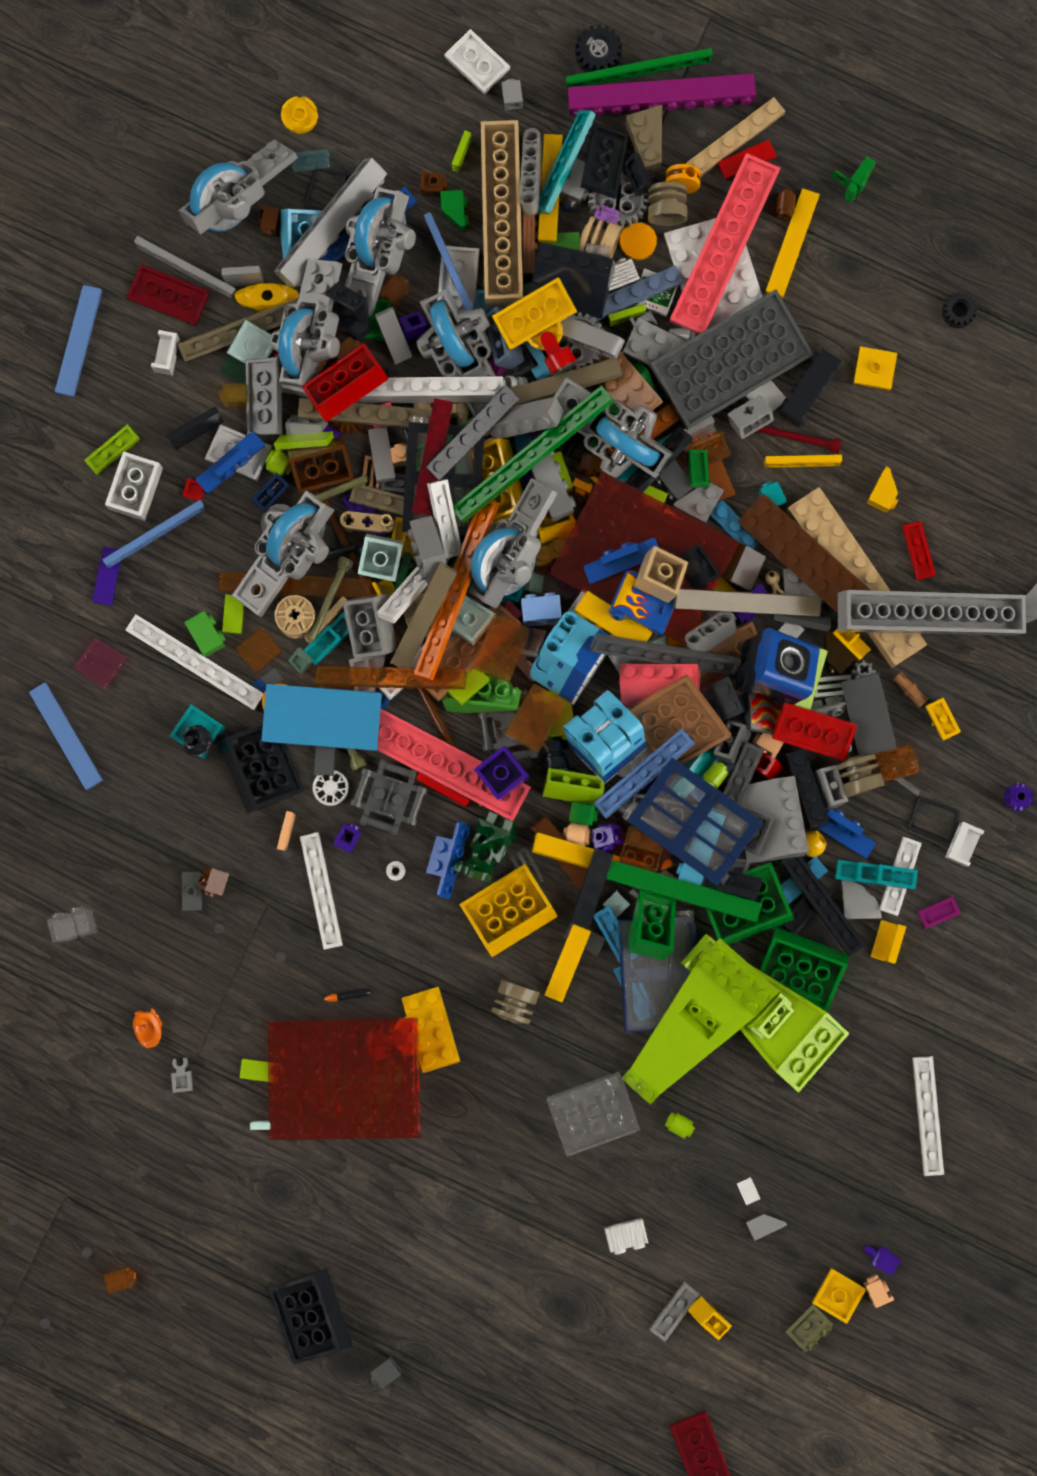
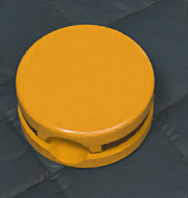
(685, 174)

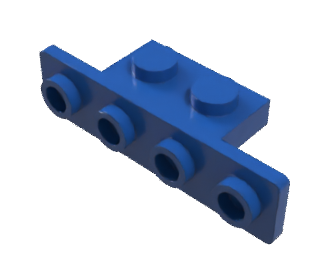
(230, 462)
(618, 561)
(847, 833)
(445, 856)

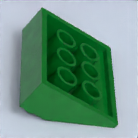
(773, 911)
(804, 966)

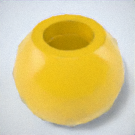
(815, 842)

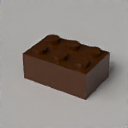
(321, 465)

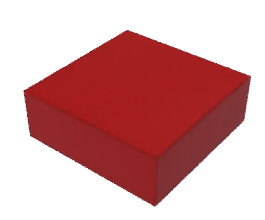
(193, 490)

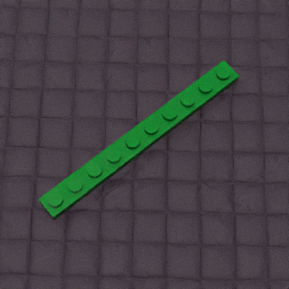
(532, 454)

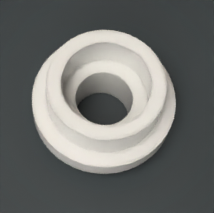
(400, 875)

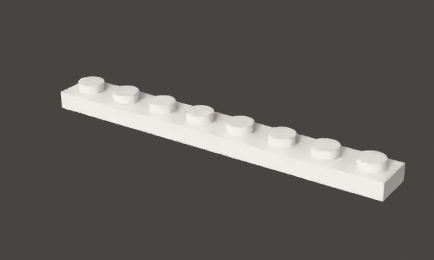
(195, 662)

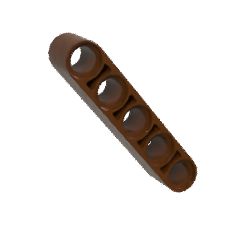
(573, 871)

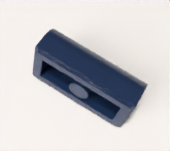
(270, 492)

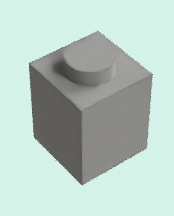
(512, 94)

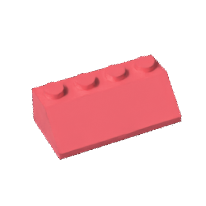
(642, 680)

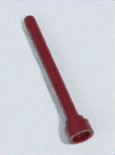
(832, 444)

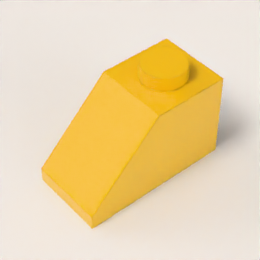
(884, 492)
(709, 1318)

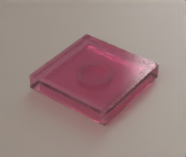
(100, 663)

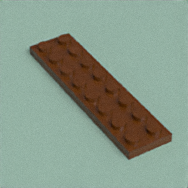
(799, 551)

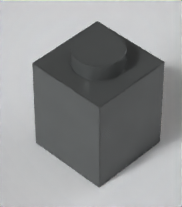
(385, 1372)

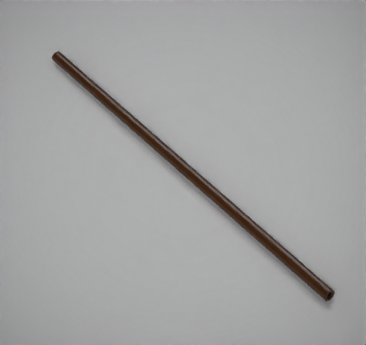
(424, 694)

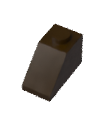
(838, 656)

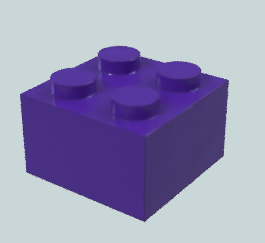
(502, 773)

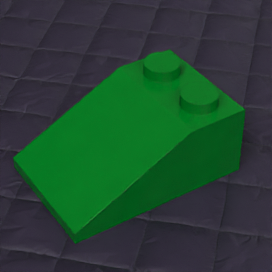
(653, 926)

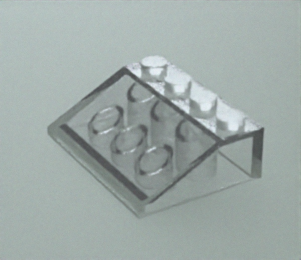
(593, 1113)

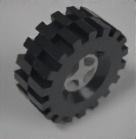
(598, 41)

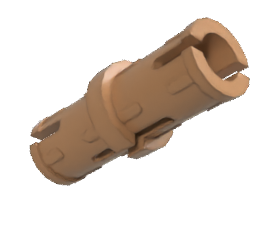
(910, 689)

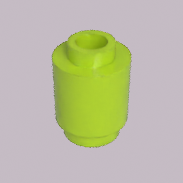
(716, 774)
(679, 1125)

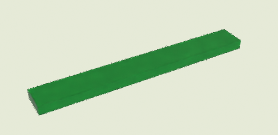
(640, 68)
(684, 891)

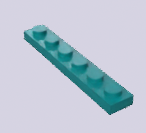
(565, 160)

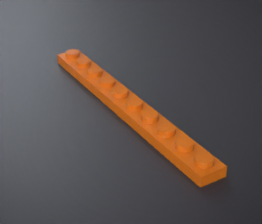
(449, 610)

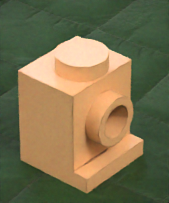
(399, 455)
(767, 743)
(877, 1291)

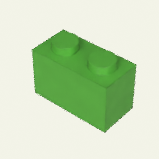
(205, 634)

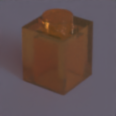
(395, 289)
(119, 1279)

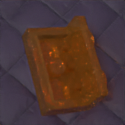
(714, 444)
(897, 762)

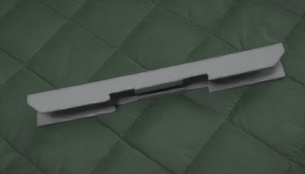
(907, 785)

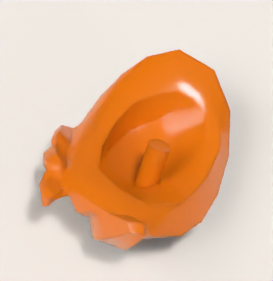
(147, 1028)

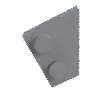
(700, 502)

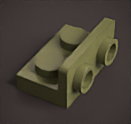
(810, 1328)

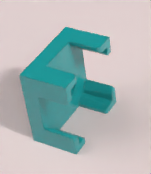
(192, 717)

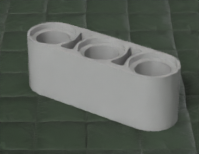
(711, 632)

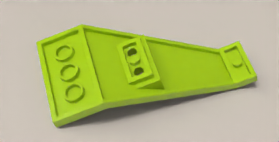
(707, 1011)
(795, 1037)

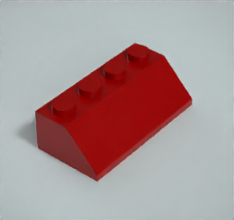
(345, 382)

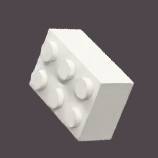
(134, 486)

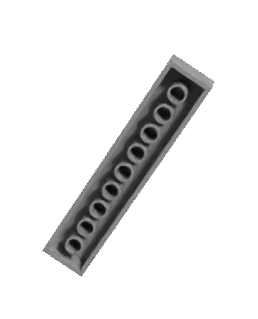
(931, 613)

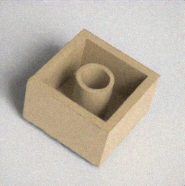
(661, 574)

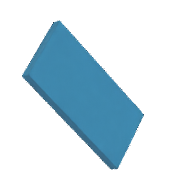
(321, 717)

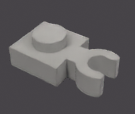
(181, 1079)

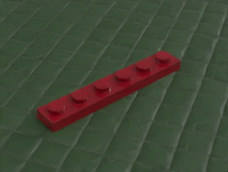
(434, 443)

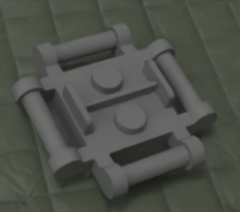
(501, 722)
(388, 797)

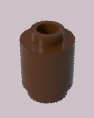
(785, 204)

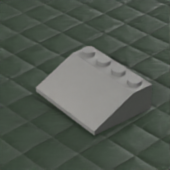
(778, 801)

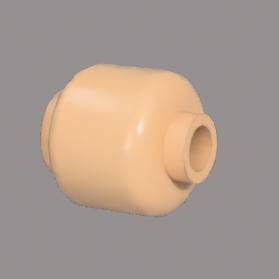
(578, 834)

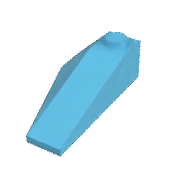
(293, 225)

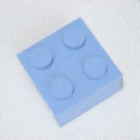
(541, 610)

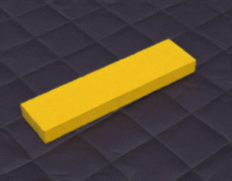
(802, 461)
(567, 962)

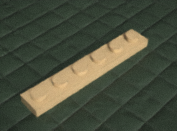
(737, 136)

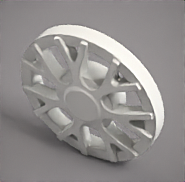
(331, 787)

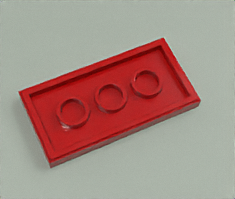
(814, 731)

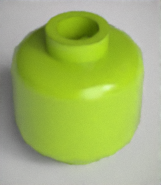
(278, 462)

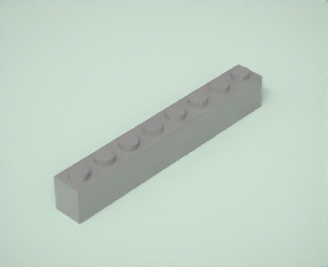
(331, 221)

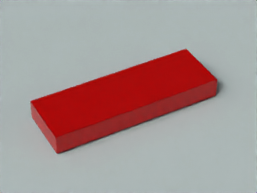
(730, 165)
(918, 551)
(442, 790)

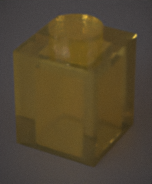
(233, 395)

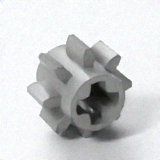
(862, 667)

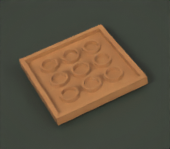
(680, 707)

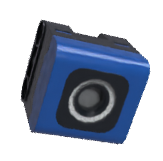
(777, 667)

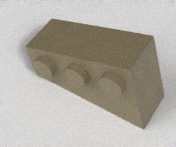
(646, 136)

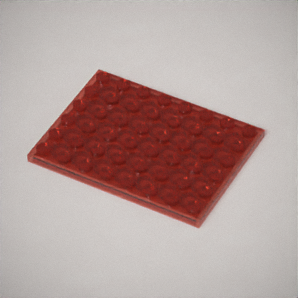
(623, 515)
(344, 1079)

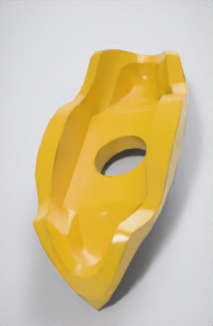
(252, 295)

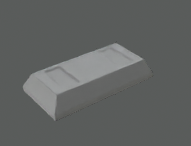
(533, 642)

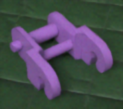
(607, 214)

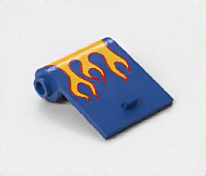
(640, 605)

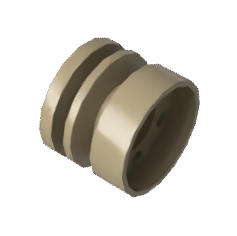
(667, 204)
(860, 775)
(515, 1002)

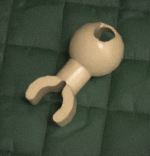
(773, 581)

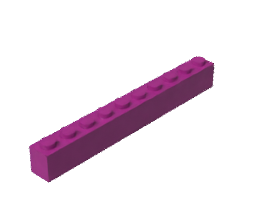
(669, 93)

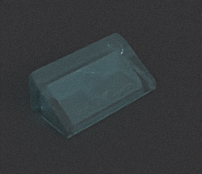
(311, 160)

